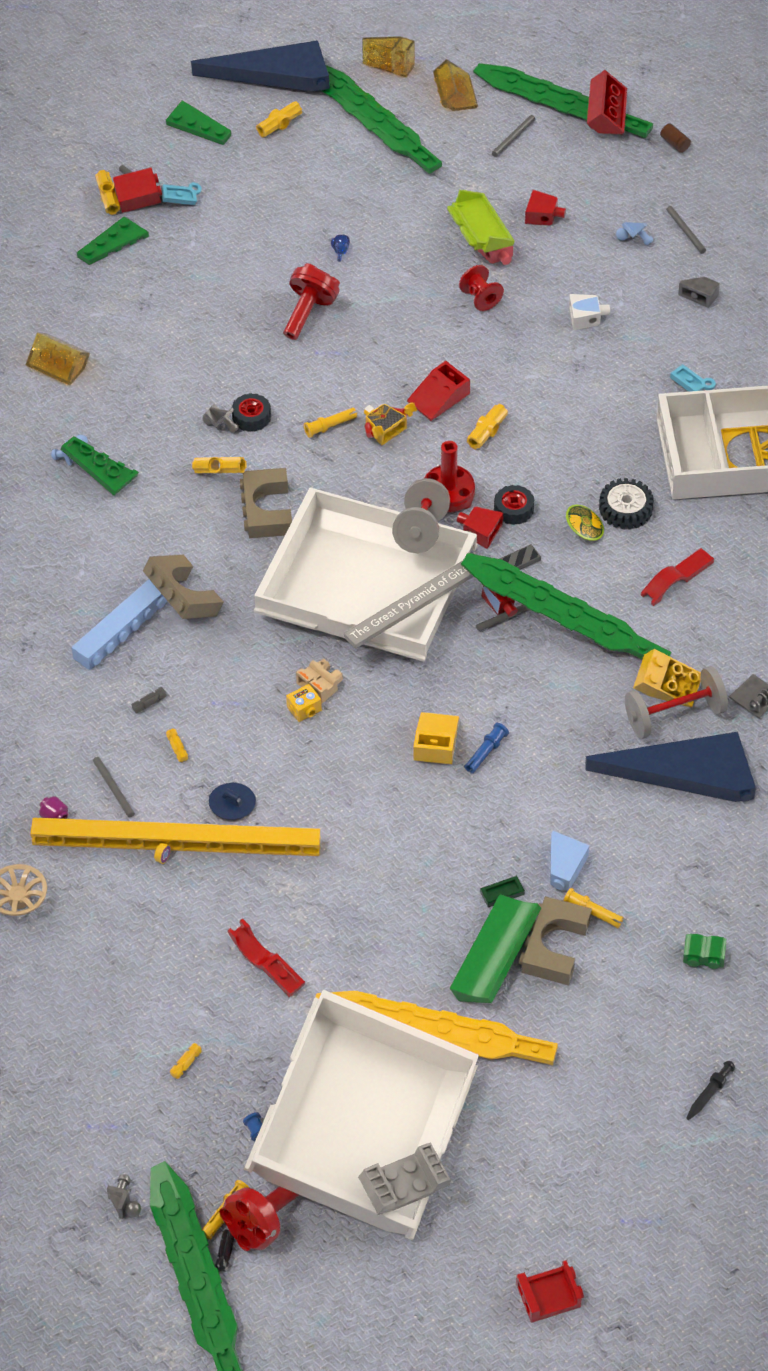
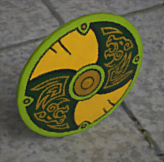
(584, 522)

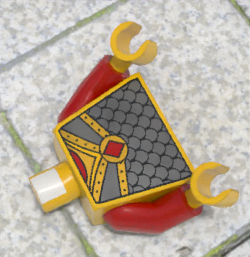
(386, 421)

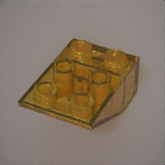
(389, 54)

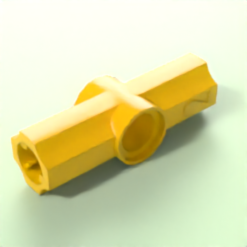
(279, 119)
(107, 192)
(487, 426)
(211, 465)

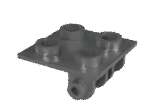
(752, 695)

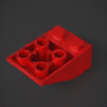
(440, 390)

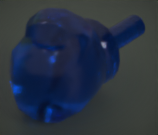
(340, 245)

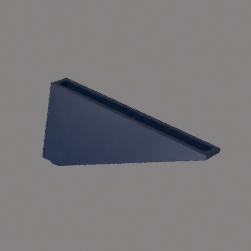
(286, 66)
(701, 766)

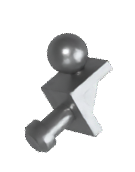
(217, 416)
(121, 1199)

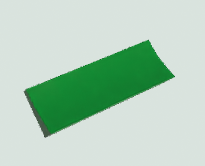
(494, 950)

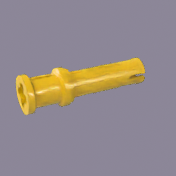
(322, 424)
(597, 910)
(216, 1221)

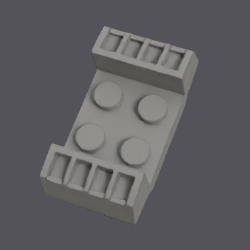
(404, 1180)

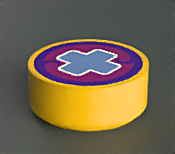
(162, 853)

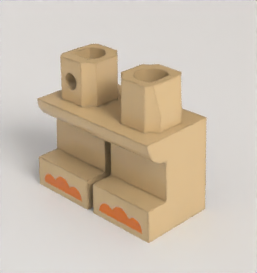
(319, 678)

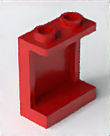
(549, 1292)

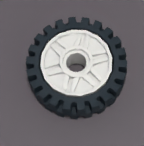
(626, 503)

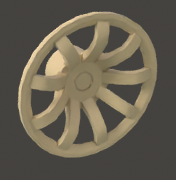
(19, 893)

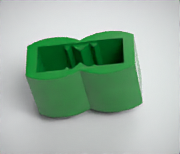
(704, 951)

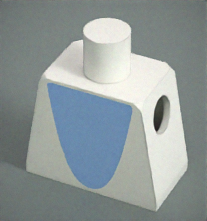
(586, 311)

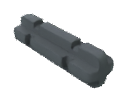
(149, 700)

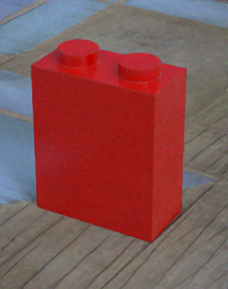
(137, 189)

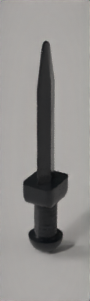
(717, 1081)

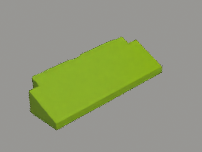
(479, 222)

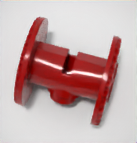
(474, 283)

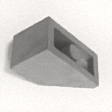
(699, 290)

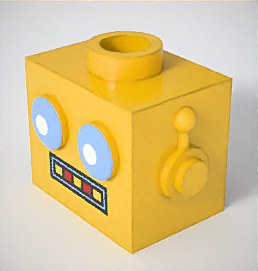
(303, 703)

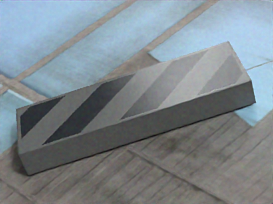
(523, 557)

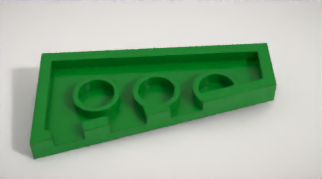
(197, 123)
(112, 240)
(104, 470)

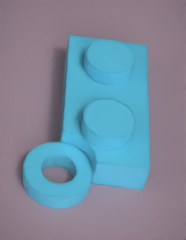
(180, 194)
(690, 380)

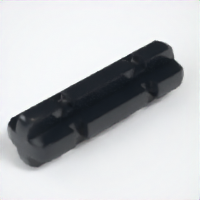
(224, 1251)

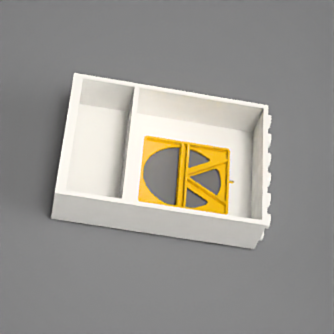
(696, 436)

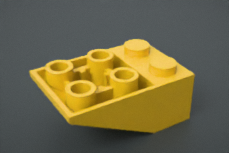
(666, 677)
(435, 738)

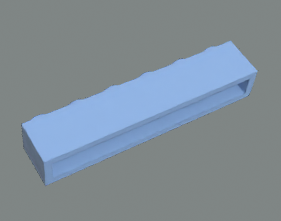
(118, 625)

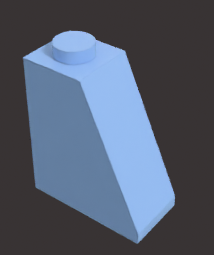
(566, 860)

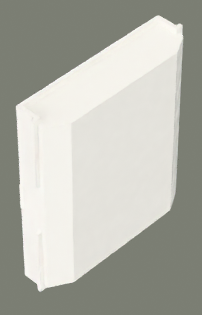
(346, 567)
(358, 1098)

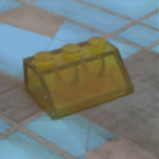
(454, 87)
(57, 358)

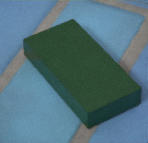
(509, 887)

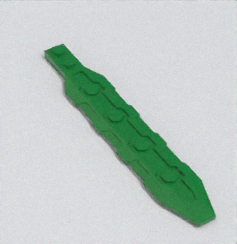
(549, 94)
(379, 120)
(557, 605)
(194, 1268)

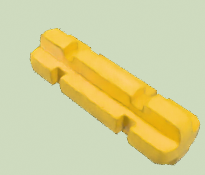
(177, 745)
(185, 1061)

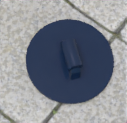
(232, 801)

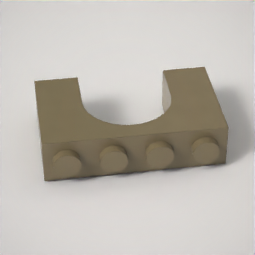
(256, 485)
(164, 574)
(553, 916)

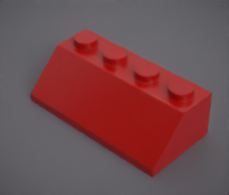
(607, 104)

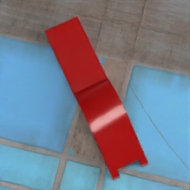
(683, 571)
(269, 962)

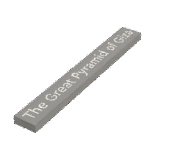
(407, 605)

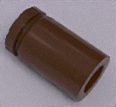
(675, 137)

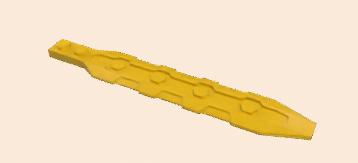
(482, 1037)

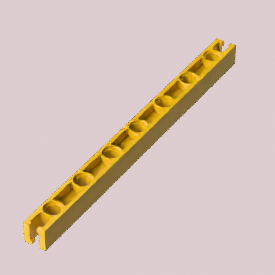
(177, 835)

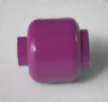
(53, 808)

